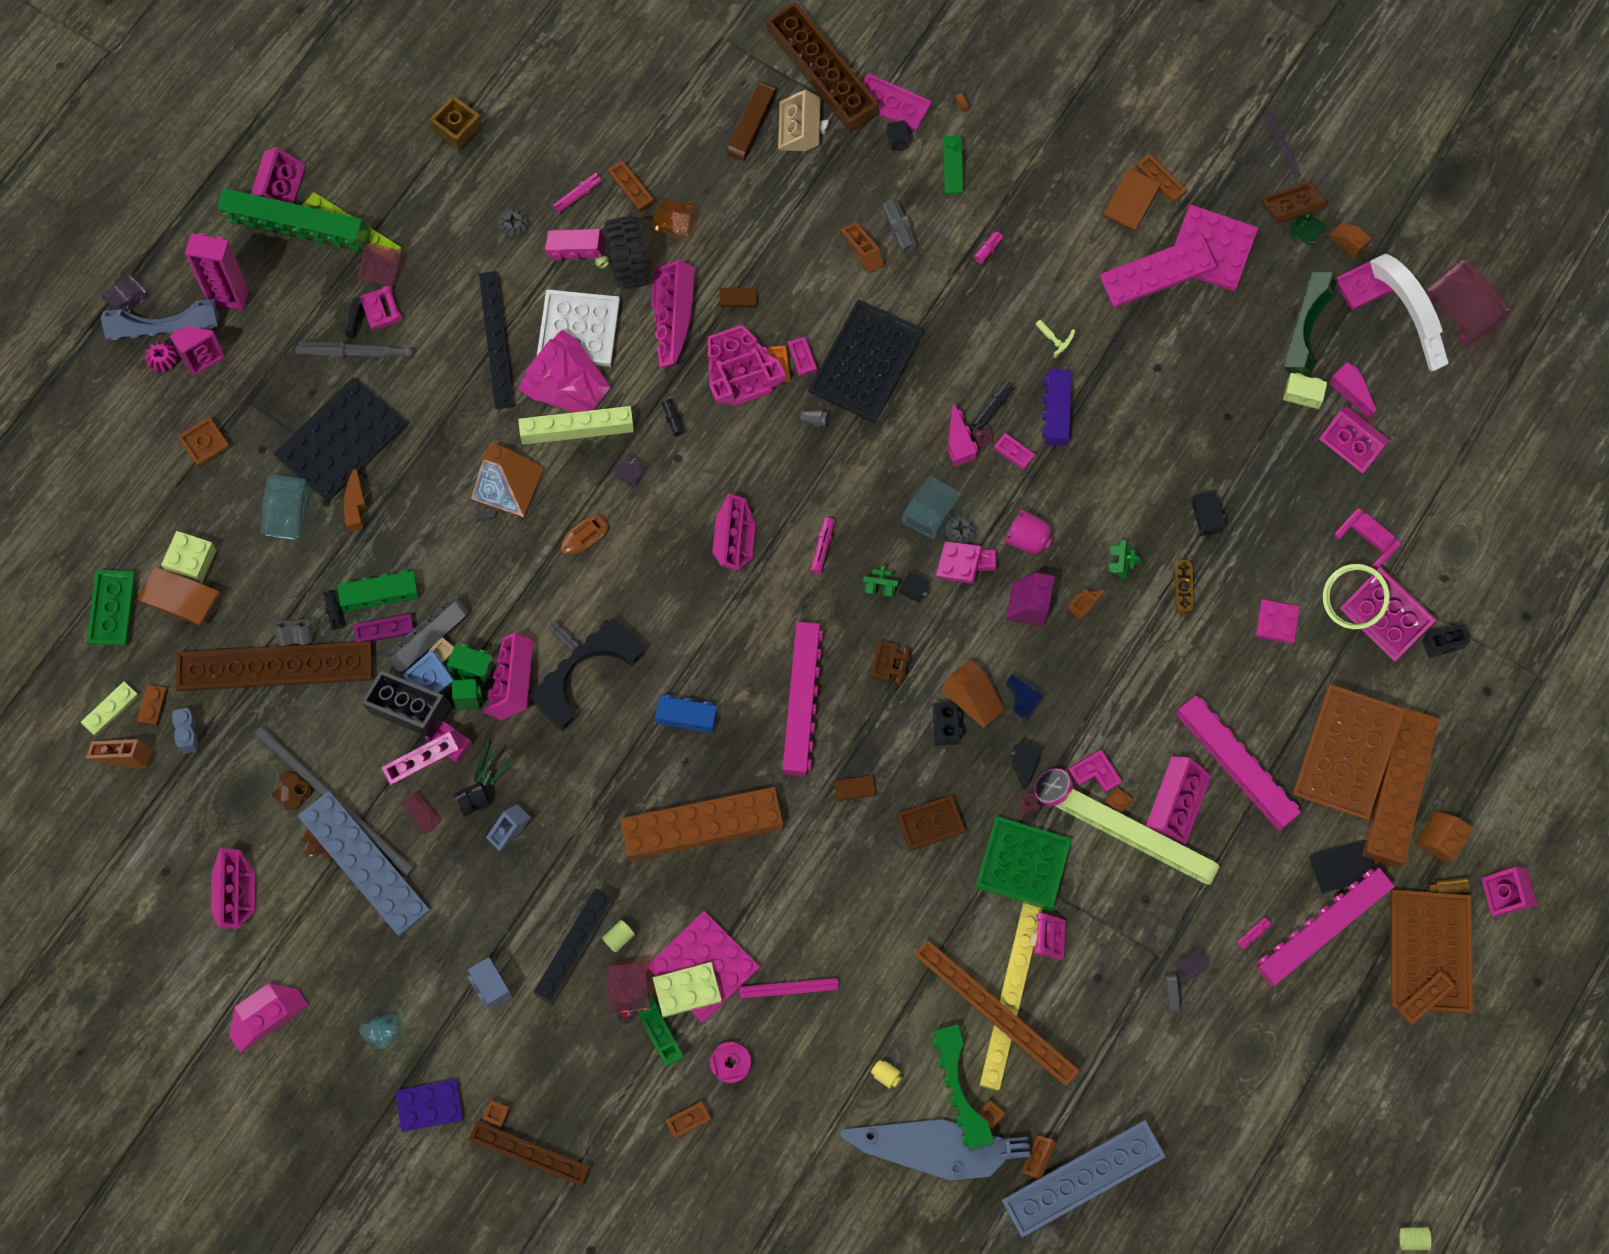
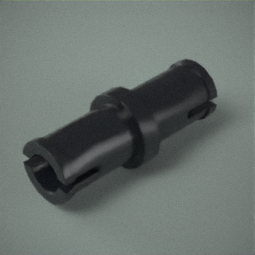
(672, 417)
(332, 609)

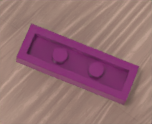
(383, 628)

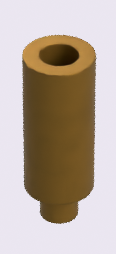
(1450, 886)

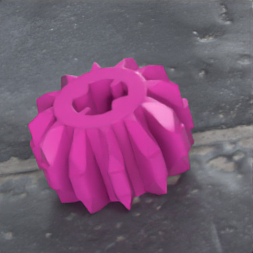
(154, 358)

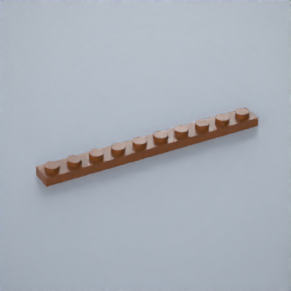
(997, 1013)

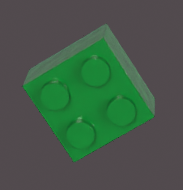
(471, 664)

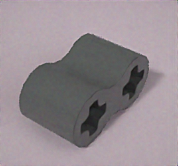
(293, 632)

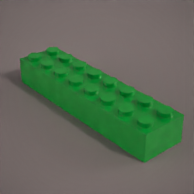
(294, 220)

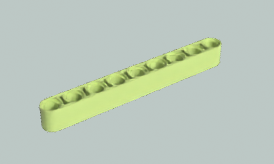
(1140, 837)

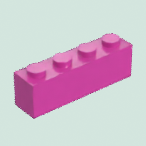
(422, 757)

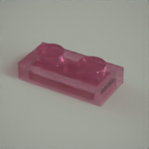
(420, 812)

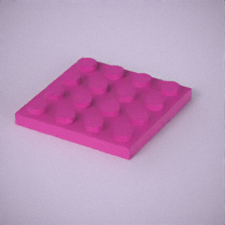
(1226, 240)
(706, 943)

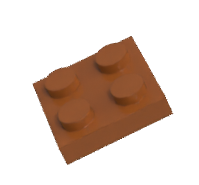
(203, 442)

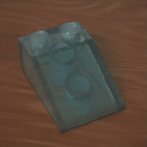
(283, 506)
(931, 507)

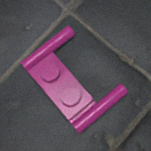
(1373, 533)

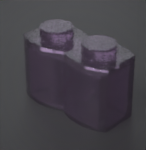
(125, 294)

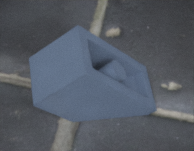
(508, 826)

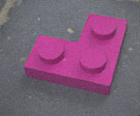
(1095, 767)

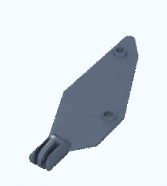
(935, 1148)

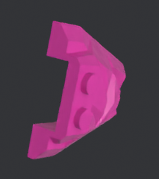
(741, 367)
(564, 376)

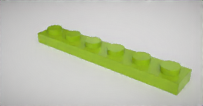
(317, 202)

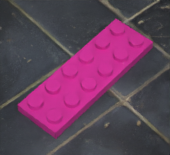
(1157, 271)

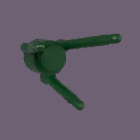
(484, 775)

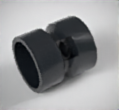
(471, 799)

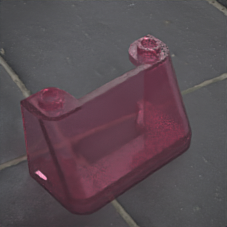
(1468, 301)

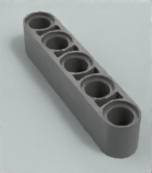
(427, 633)

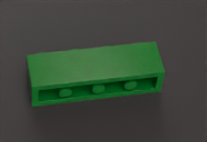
(378, 591)

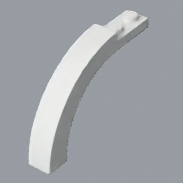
(1418, 304)

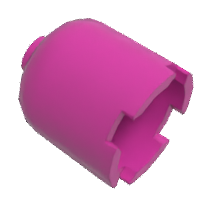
(1029, 533)

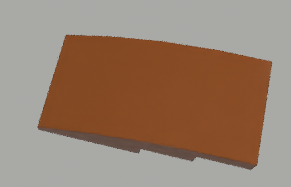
(178, 596)

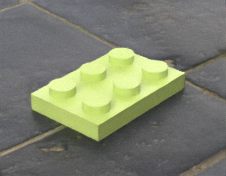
(687, 989)

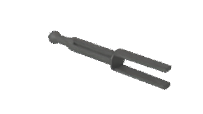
(342, 349)

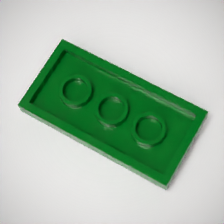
(111, 608)

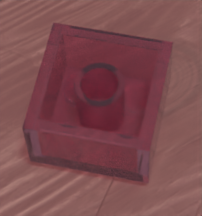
(628, 987)

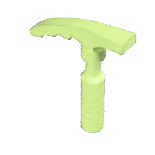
(1058, 343)

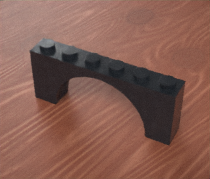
(607, 641)

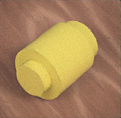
(886, 1074)

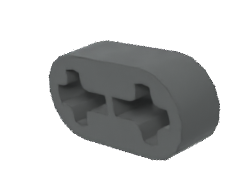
(1171, 993)

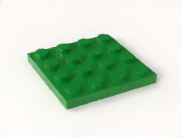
(1023, 863)

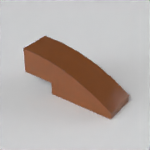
(354, 503)

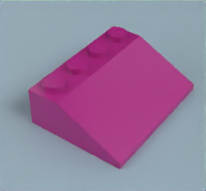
(1402, 623)

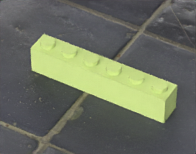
(576, 425)

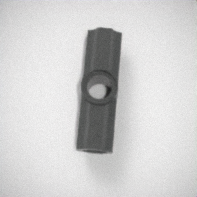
(899, 226)

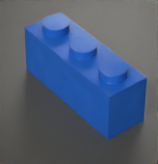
(686, 714)

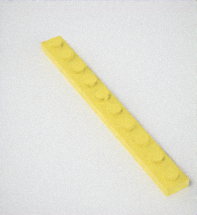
(1010, 996)

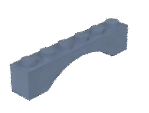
(122, 324)

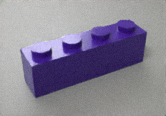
(1057, 407)

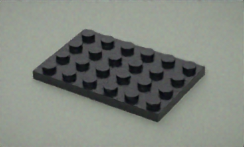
(865, 361)
(340, 439)

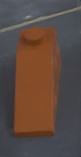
(863, 247)
(120, 753)

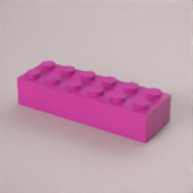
(217, 271)

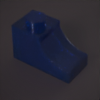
(1025, 697)

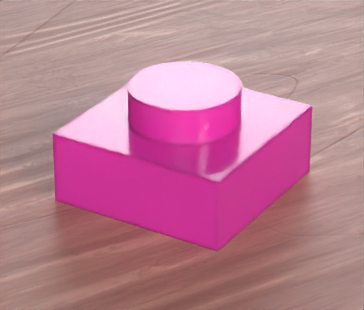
(987, 560)

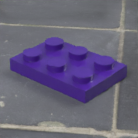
(429, 1105)

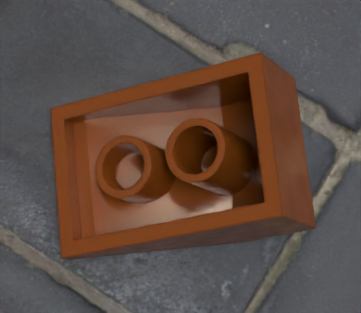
(974, 693)

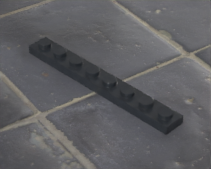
(496, 340)

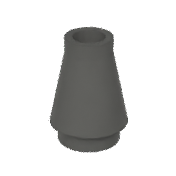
(815, 417)

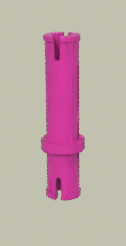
(577, 193)
(817, 566)

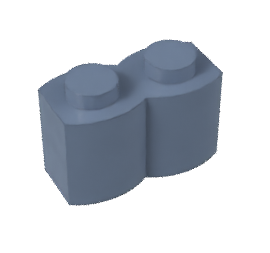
(185, 730)

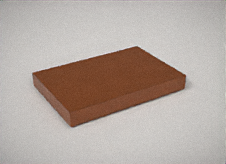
(1131, 199)

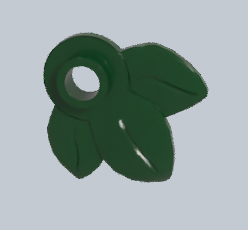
(1307, 231)

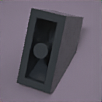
(1024, 762)

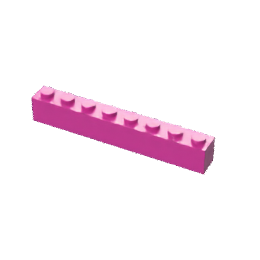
(801, 699)
(1238, 763)
(1324, 927)

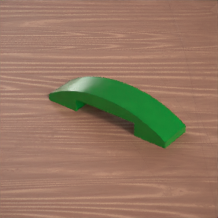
(660, 1035)

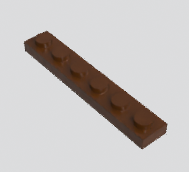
(529, 1153)

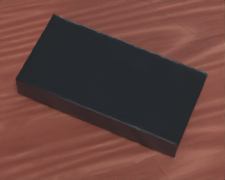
(353, 318)

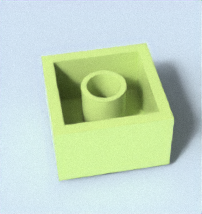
(189, 557)

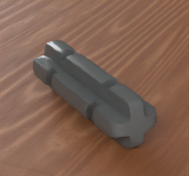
(563, 635)

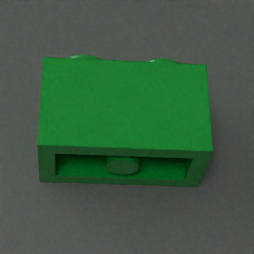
(466, 694)

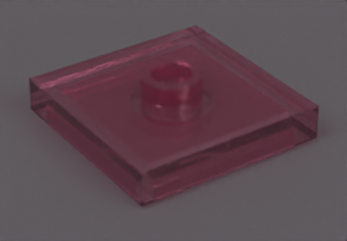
(379, 265)

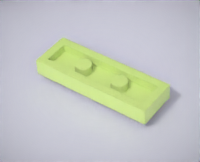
(109, 709)

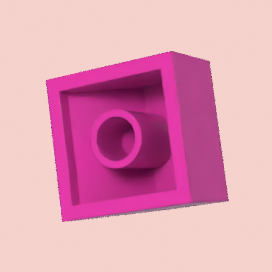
(1509, 891)

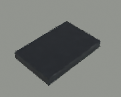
(1340, 866)

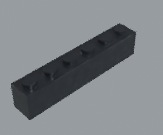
(573, 947)

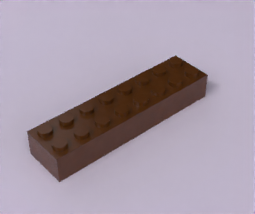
(822, 67)

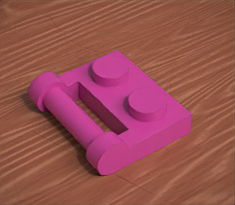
(375, 311)
(1054, 936)

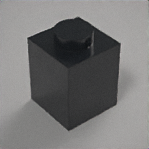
(898, 135)
(914, 587)

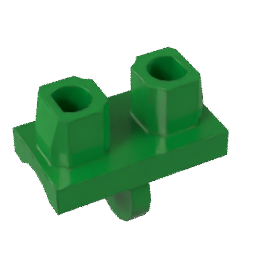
(1126, 558)
(889, 585)

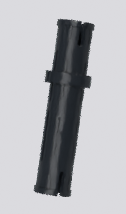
(997, 400)

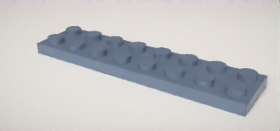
(363, 863)
(1083, 1178)

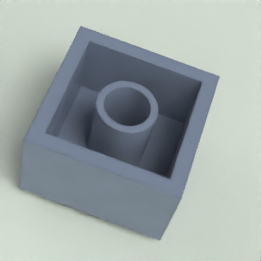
(491, 986)

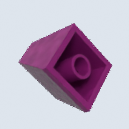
(1030, 599)

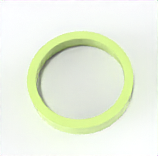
(1326, 596)

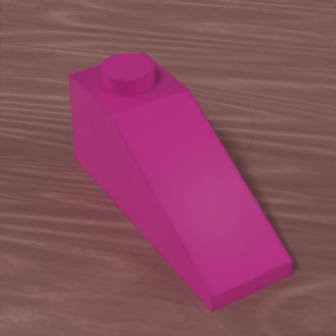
(1351, 385)

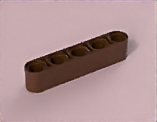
(751, 120)

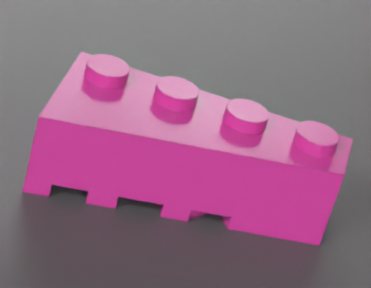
(511, 677)

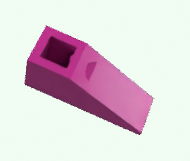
(960, 446)

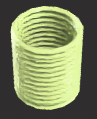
(618, 936)
(1415, 1238)

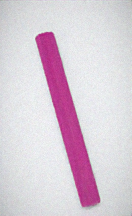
(788, 988)

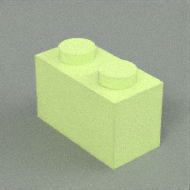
(1305, 390)

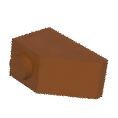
(1350, 239)

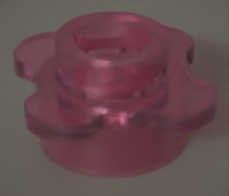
(987, 436)
(1031, 797)

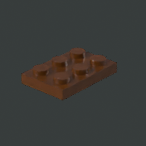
(1293, 202)
(930, 823)

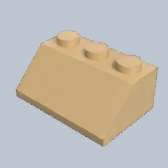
(799, 122)

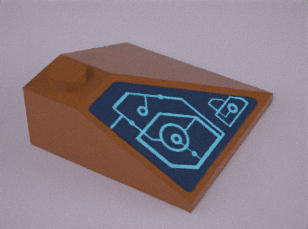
(506, 481)

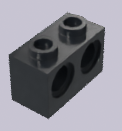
(943, 723)

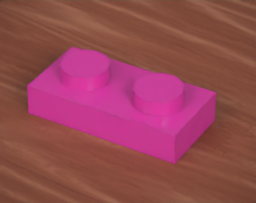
(802, 356)
(1014, 451)

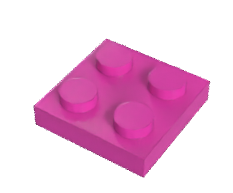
(959, 562)
(1277, 621)

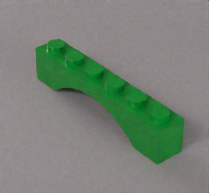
(975, 1128)

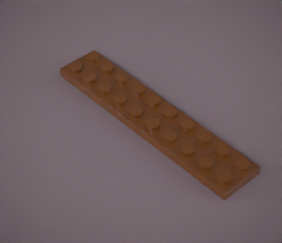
(273, 666)

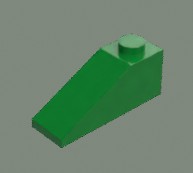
(952, 164)

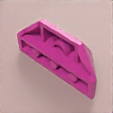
(734, 533)
(232, 889)
(264, 1013)

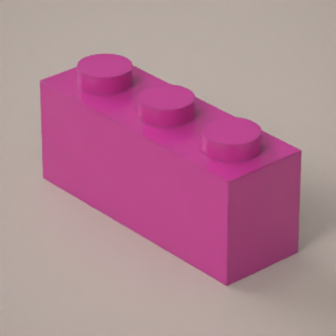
(575, 244)

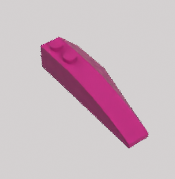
(672, 304)

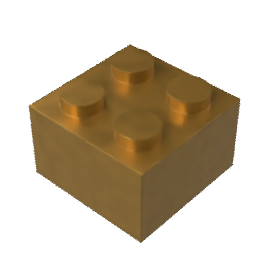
(455, 122)

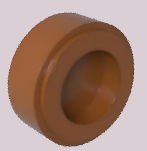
(961, 102)

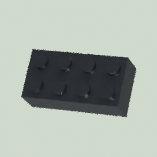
(406, 704)

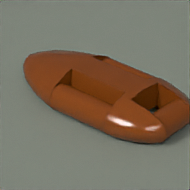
(584, 535)

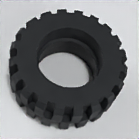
(626, 252)

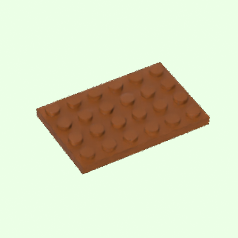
(1348, 752)
(1429, 937)

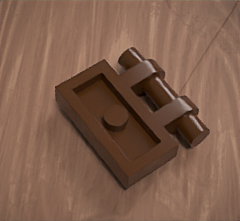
(884, 660)

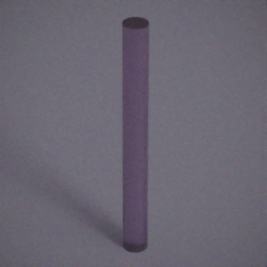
(1283, 145)

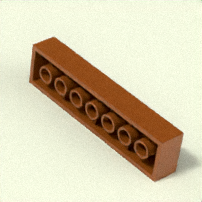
(1401, 790)
(701, 824)

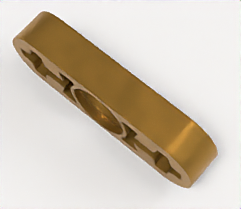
(1188, 579)

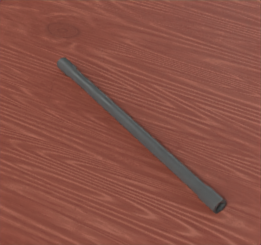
(269, 740)

